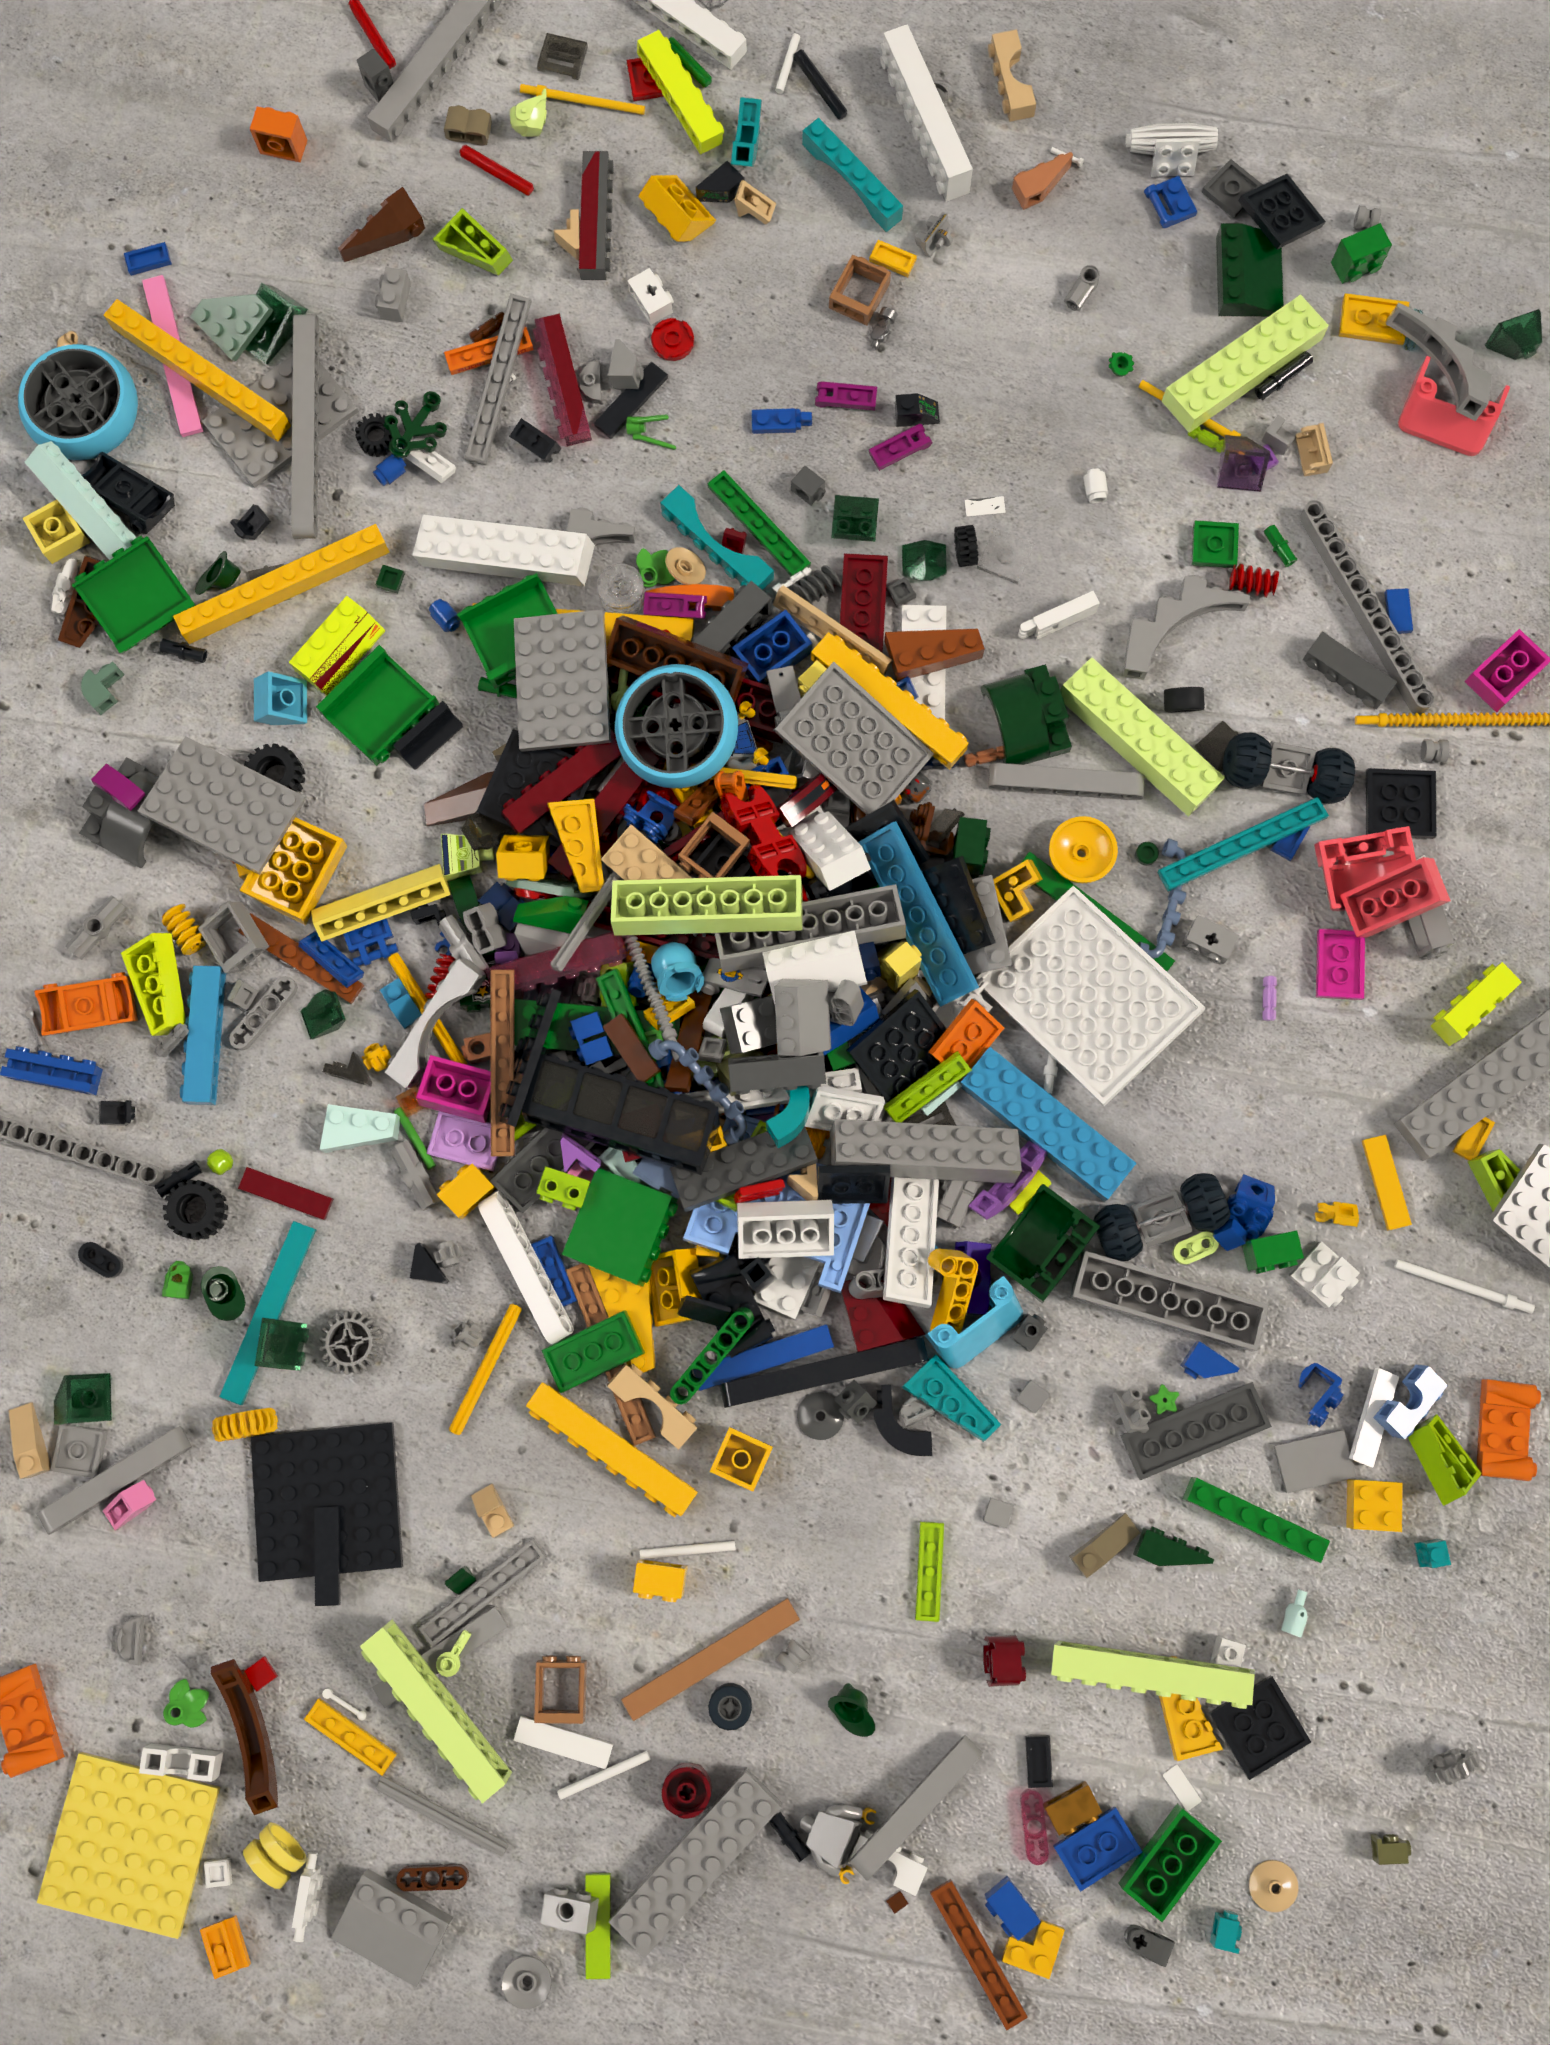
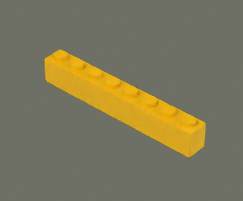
(901, 704)
(612, 1449)

